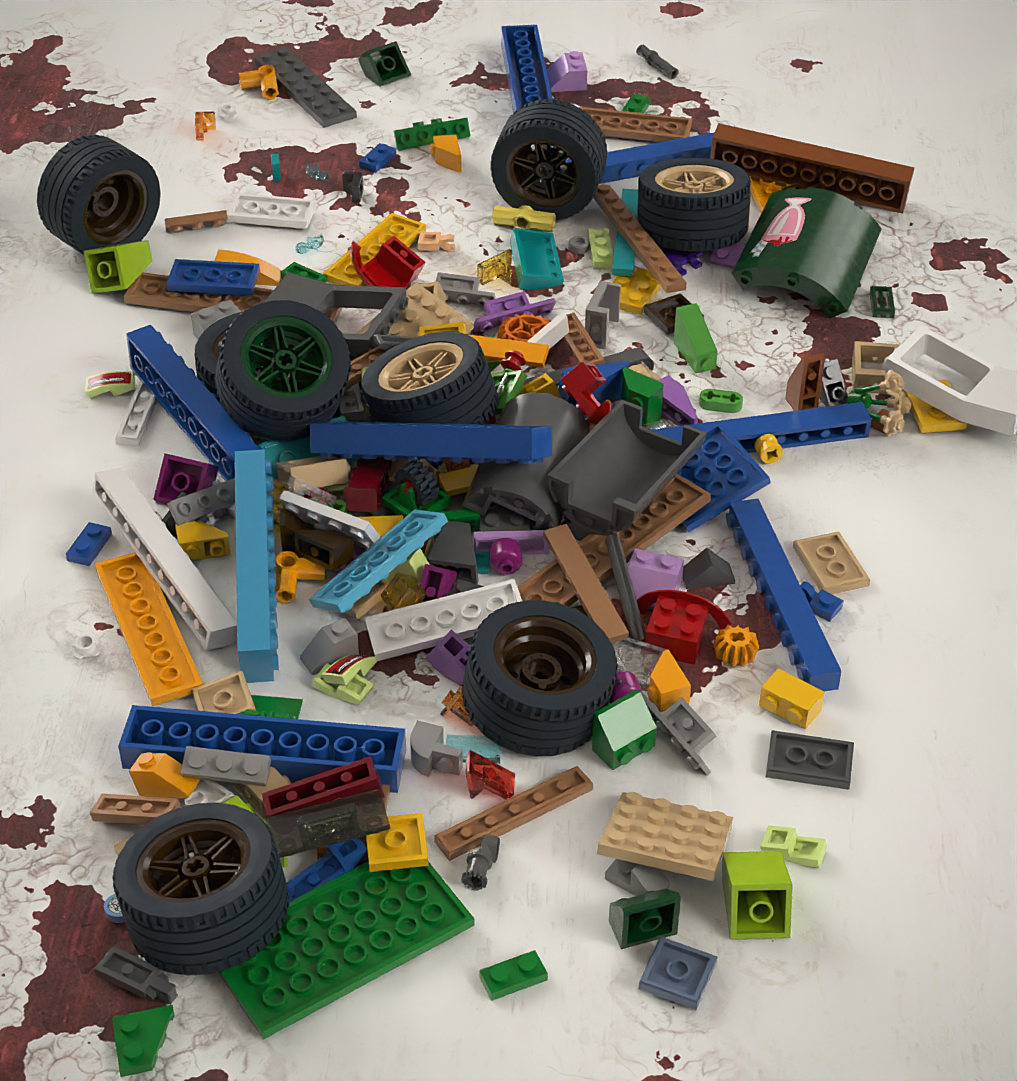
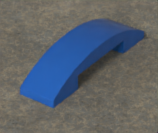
(340, 860)

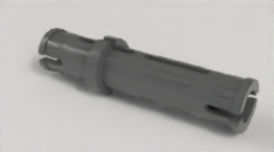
(652, 58)

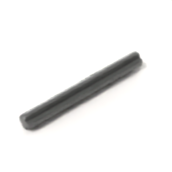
(625, 588)

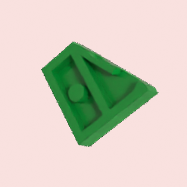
(139, 1038)

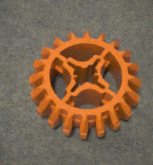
(522, 327)

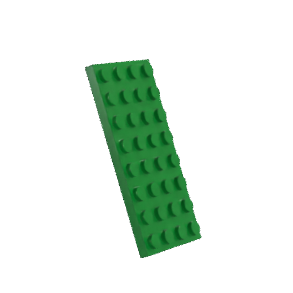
(344, 939)

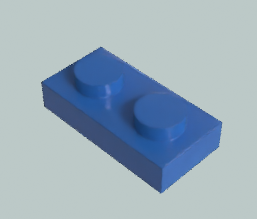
(377, 158)
(88, 544)

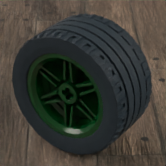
(289, 347)

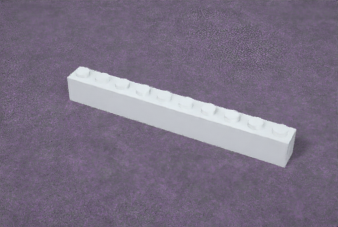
(165, 559)

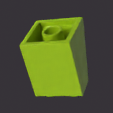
(116, 265)
(757, 894)

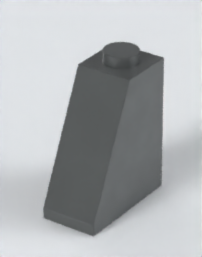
(455, 551)

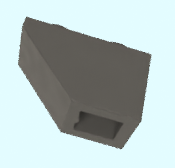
(832, 386)

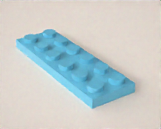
(378, 561)

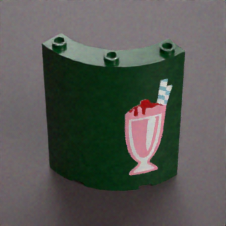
(811, 246)

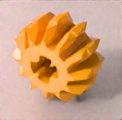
(736, 646)

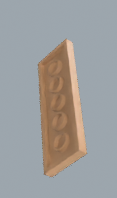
(640, 125)

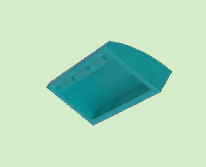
(535, 259)

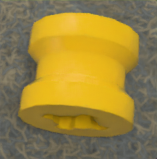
(768, 448)

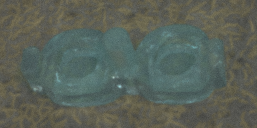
(314, 171)
(312, 243)

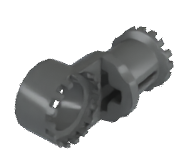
(480, 862)

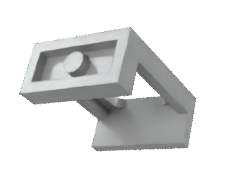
(601, 309)

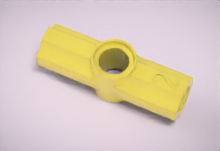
(532, 219)

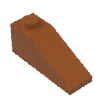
(805, 383)

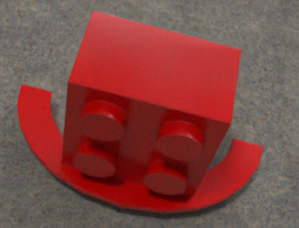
(391, 267)
(581, 384)
(679, 621)

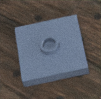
(678, 973)

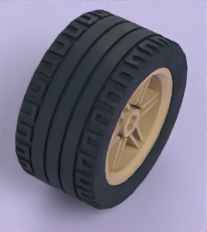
(694, 203)
(431, 381)

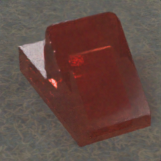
(487, 775)

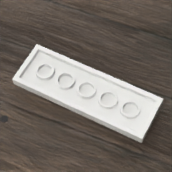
(430, 621)

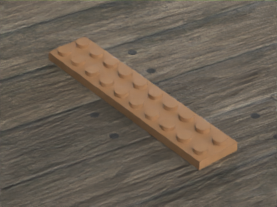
(152, 291)
(663, 514)

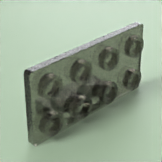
(329, 823)

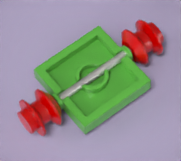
(510, 381)

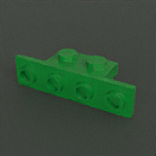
(423, 134)

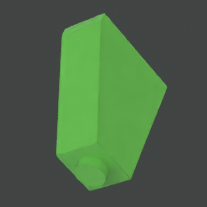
(694, 339)

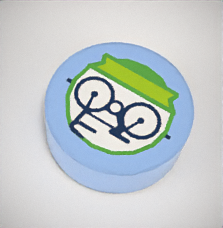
(113, 910)

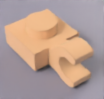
(434, 240)

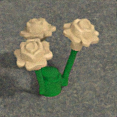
(902, 404)

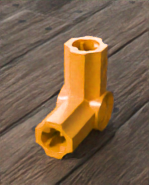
(263, 77)
(291, 568)

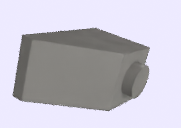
(330, 645)

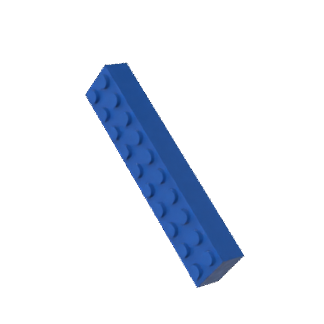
(524, 65)
(187, 400)
(432, 441)
(294, 745)

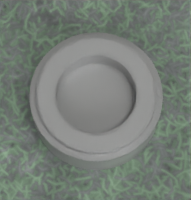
(578, 245)

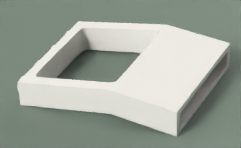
(988, 405)

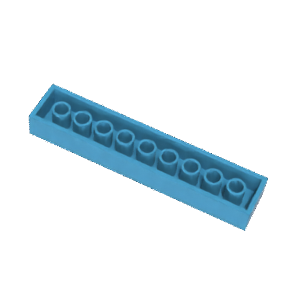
(254, 562)

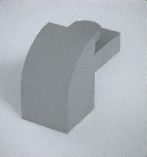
(430, 752)

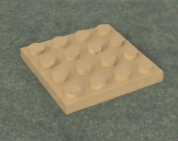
(422, 310)
(666, 835)

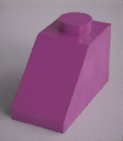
(437, 582)

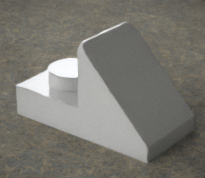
(636, 877)

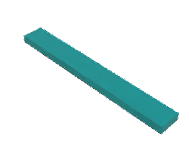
(623, 254)

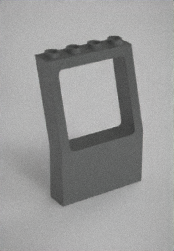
(328, 296)

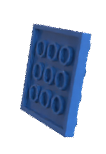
(724, 472)

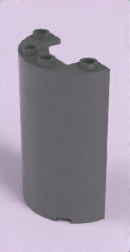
(619, 470)
(526, 486)

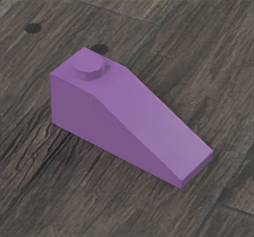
(676, 403)
(450, 657)

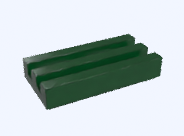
(882, 310)

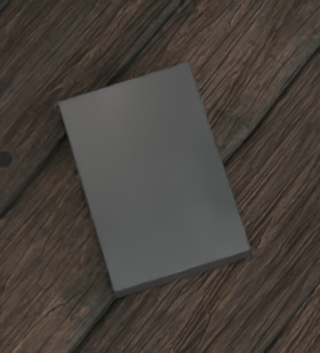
(810, 759)

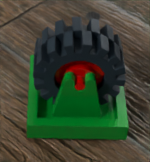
(415, 491)

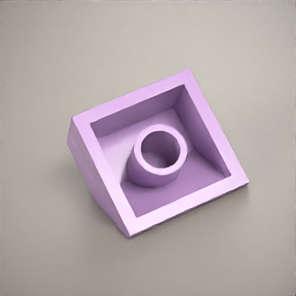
(568, 73)
(654, 572)

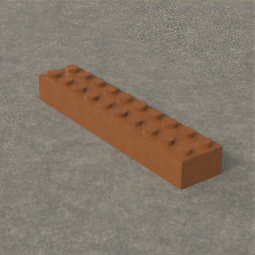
(791, 162)

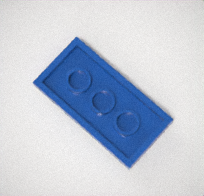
(213, 277)

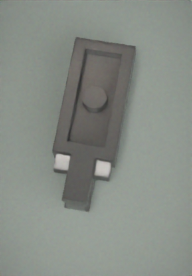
(136, 976)

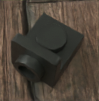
(353, 184)

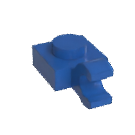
(822, 603)

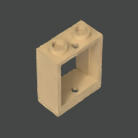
(864, 353)
(315, 470)

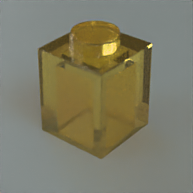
(402, 592)

